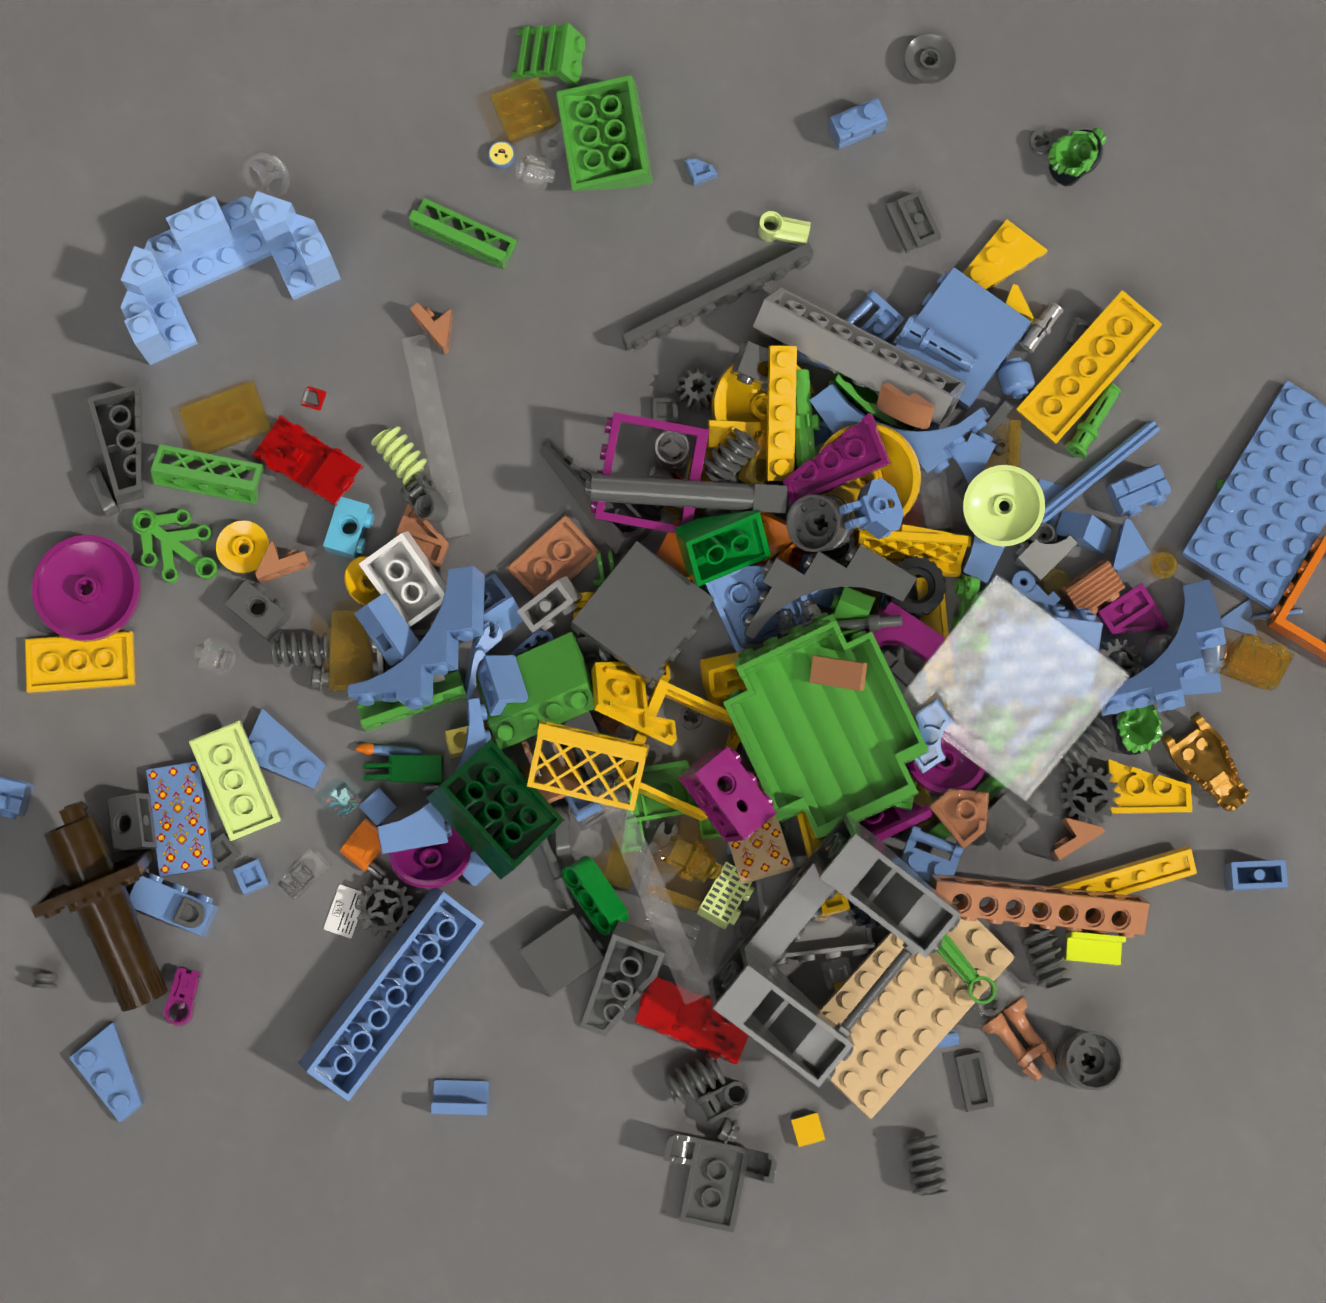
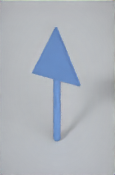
(1242, 618)

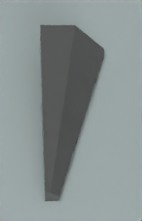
(618, 536)

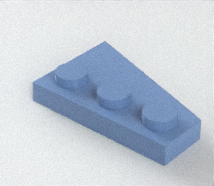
(283, 753)
(108, 1072)

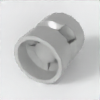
(672, 451)

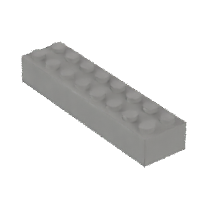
(855, 352)

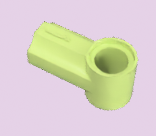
(787, 229)

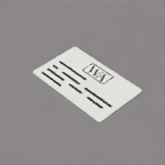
(343, 915)

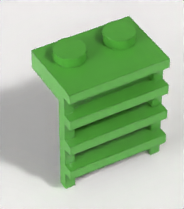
(562, 54)

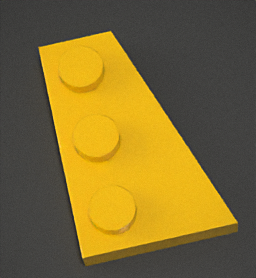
(1148, 792)

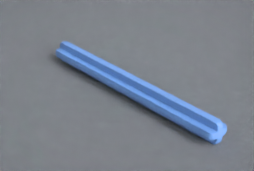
(1099, 469)

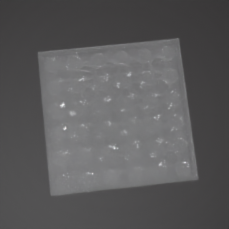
(1015, 686)

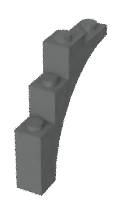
(788, 583)

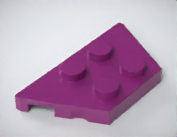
(895, 820)

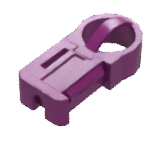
(182, 991)

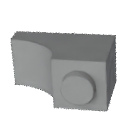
(1041, 557)

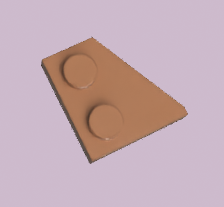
(427, 538)

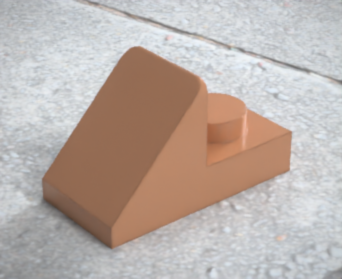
(437, 330)
(274, 567)
(1080, 833)

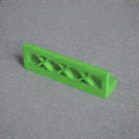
(461, 239)
(206, 482)
(386, 713)

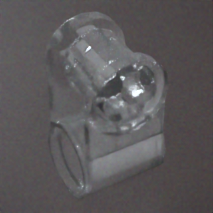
(1007, 991)

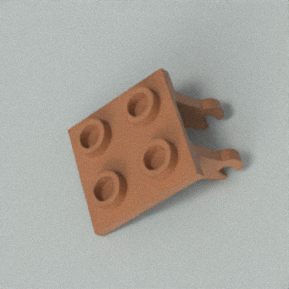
(559, 765)

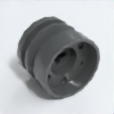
(807, 526)
(1101, 1069)

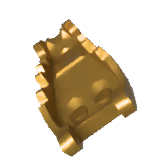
(1207, 761)

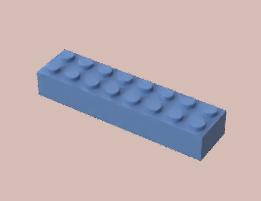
(390, 993)

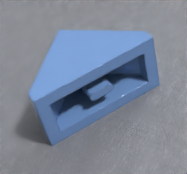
(1084, 529)
(1129, 547)

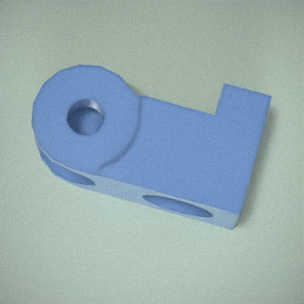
(1026, 584)

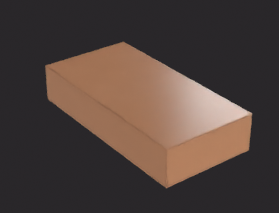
(838, 672)

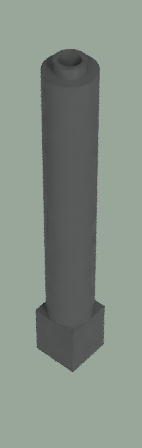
(686, 493)

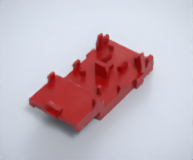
(307, 461)
(693, 1023)

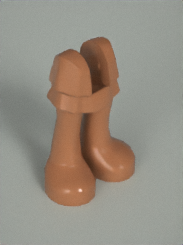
(1015, 1013)

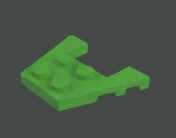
(665, 779)

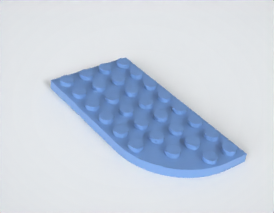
(1269, 502)

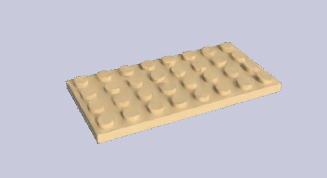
(909, 1013)

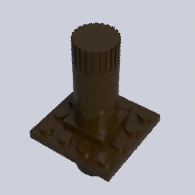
(98, 893)

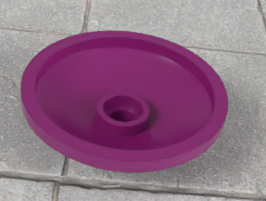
(959, 774)
(449, 862)

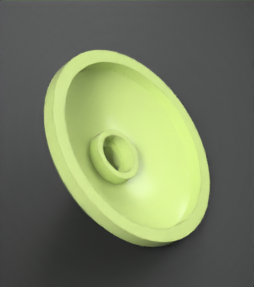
(999, 485)

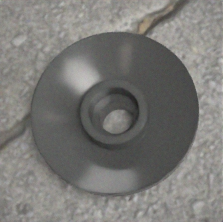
(932, 48)

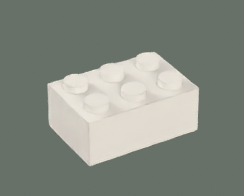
(406, 577)

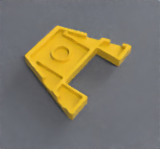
(623, 697)

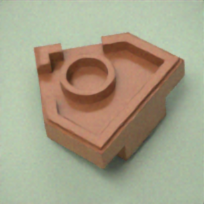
(963, 813)

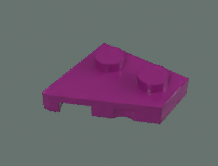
(1132, 613)

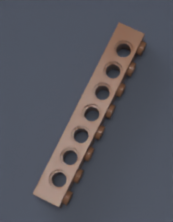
(1130, 922)

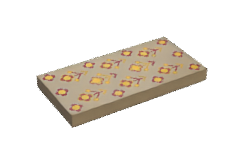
(762, 852)

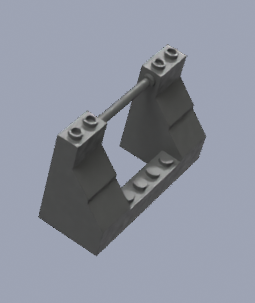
(775, 1012)

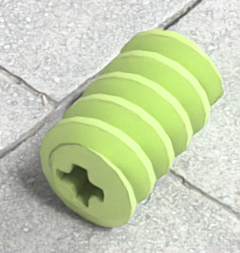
(399, 454)

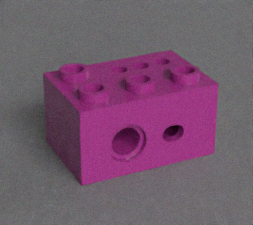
(728, 794)

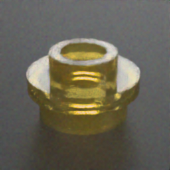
(1165, 557)

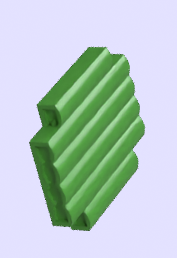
(820, 743)

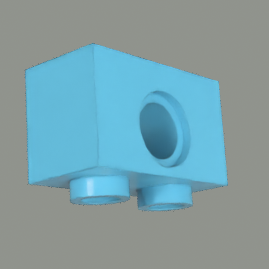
(345, 513)

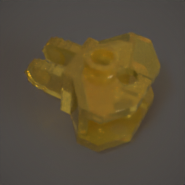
(692, 861)

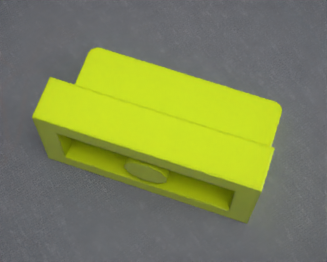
(1093, 948)

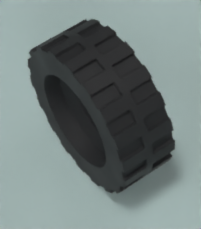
(936, 586)

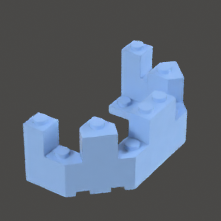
(206, 246)

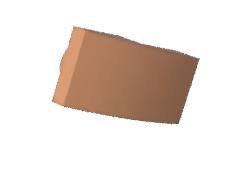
(907, 409)

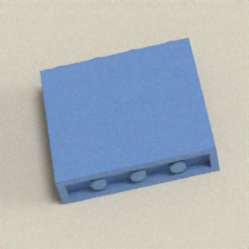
(973, 322)

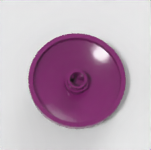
(86, 588)

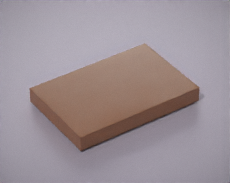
(556, 554)

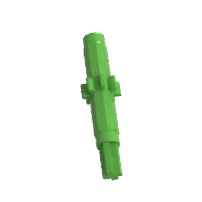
(804, 419)

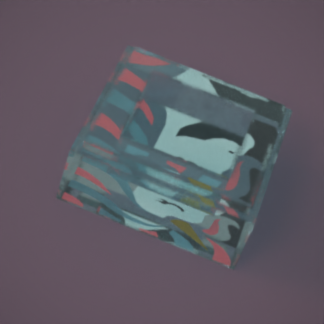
(343, 800)

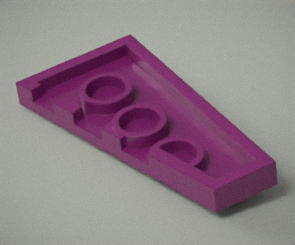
(845, 460)

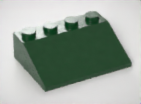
(495, 809)

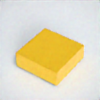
(808, 1129)

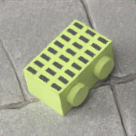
(725, 897)

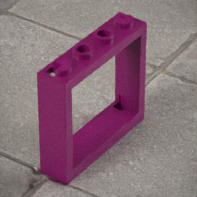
(607, 454)

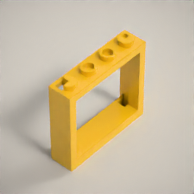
(660, 690)

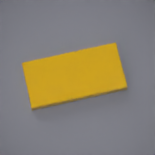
(77, 665)

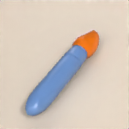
(386, 750)

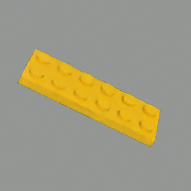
(1088, 367)

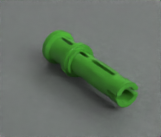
(1088, 430)

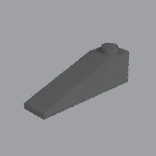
(625, 973)

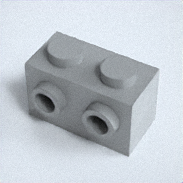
(550, 603)

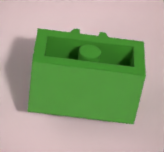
(851, 606)

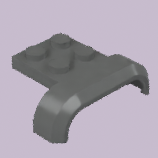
(716, 1178)

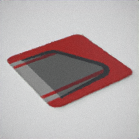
(313, 398)

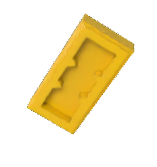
(720, 429)

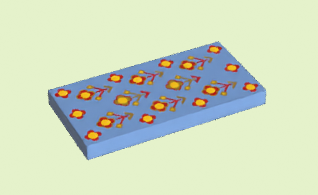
(180, 819)

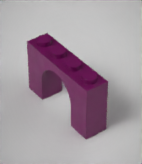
(912, 636)

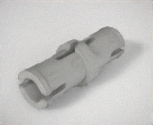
(1041, 327)

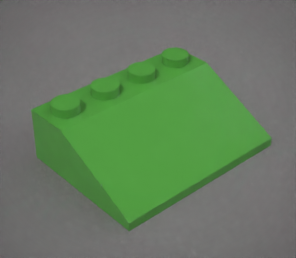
(605, 135)
(556, 688)

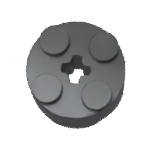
(1007, 818)

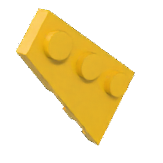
(1003, 255)

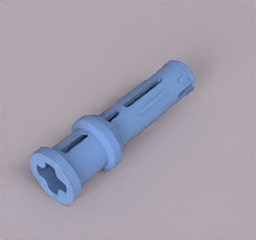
(926, 338)

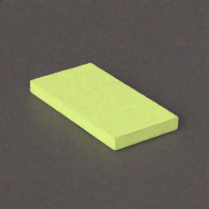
(235, 780)

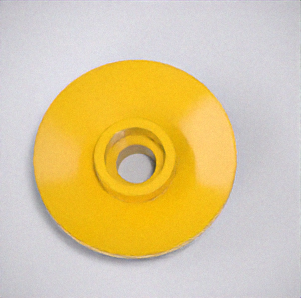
(234, 537)
(354, 578)

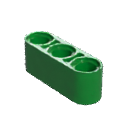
(595, 894)

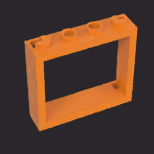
(1291, 594)

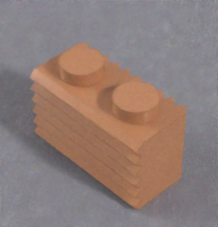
(1093, 587)

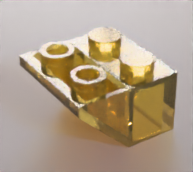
(1256, 662)

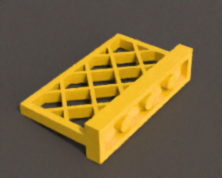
(931, 546)
(593, 742)

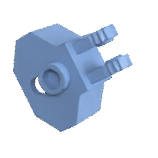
(873, 510)

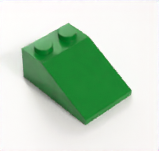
(721, 545)

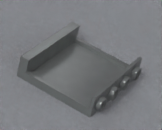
(644, 613)

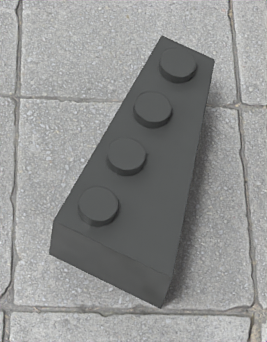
(119, 431)

